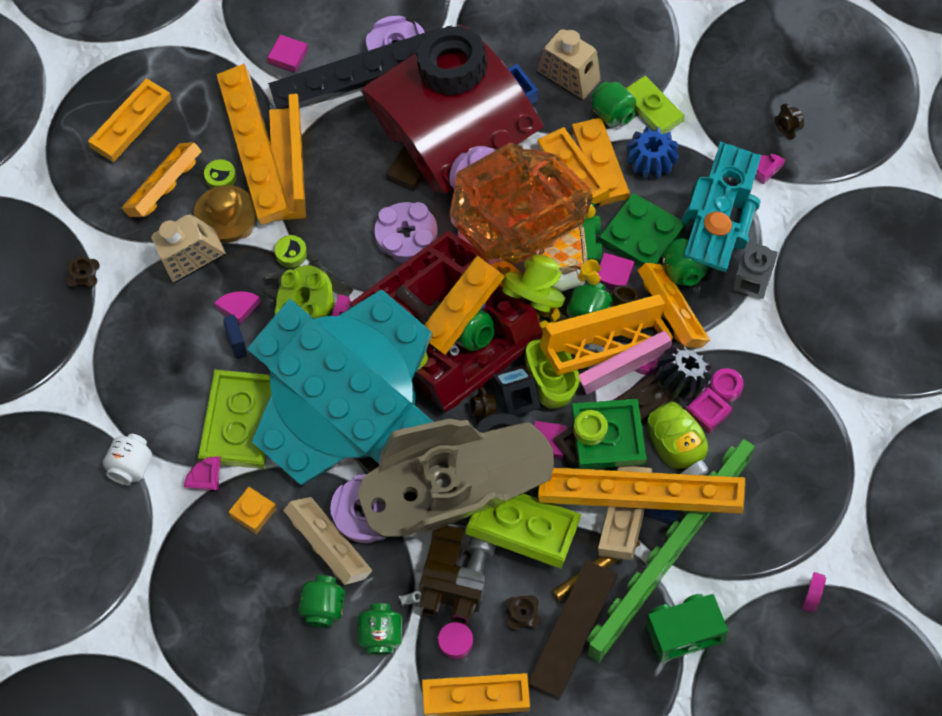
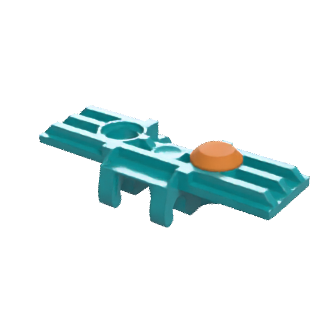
(712, 203)

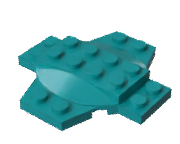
(338, 383)

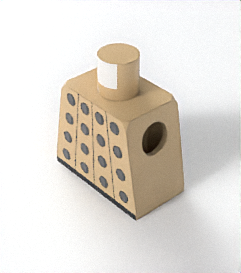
(570, 64)
(186, 246)

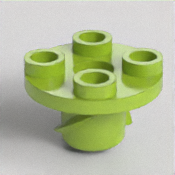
(536, 283)
(307, 288)

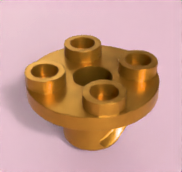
(227, 211)

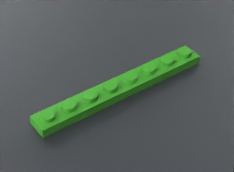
(660, 562)

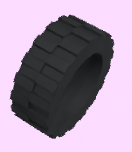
(449, 40)

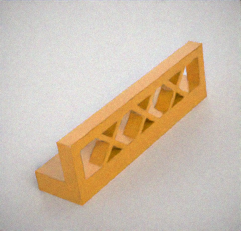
(288, 154)
(600, 328)

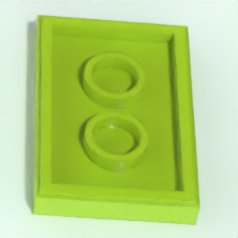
(233, 417)
(527, 528)

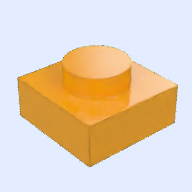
(252, 510)

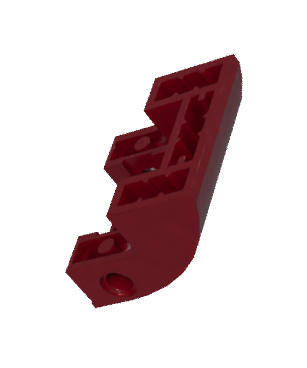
(444, 126)
(431, 276)

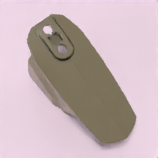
(451, 473)

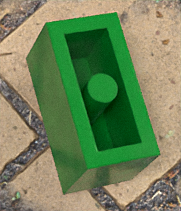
(686, 627)

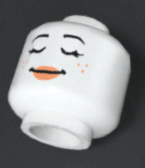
(127, 459)

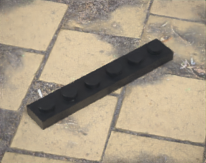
(343, 74)

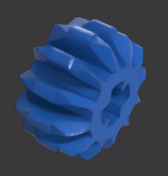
(652, 152)

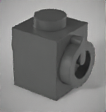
(755, 270)

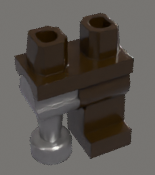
(449, 583)

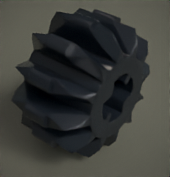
(683, 372)

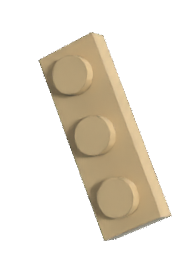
(622, 527)
(327, 540)

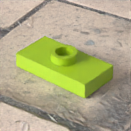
(655, 106)

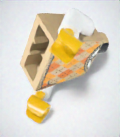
(572, 259)

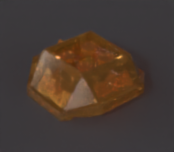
(518, 202)

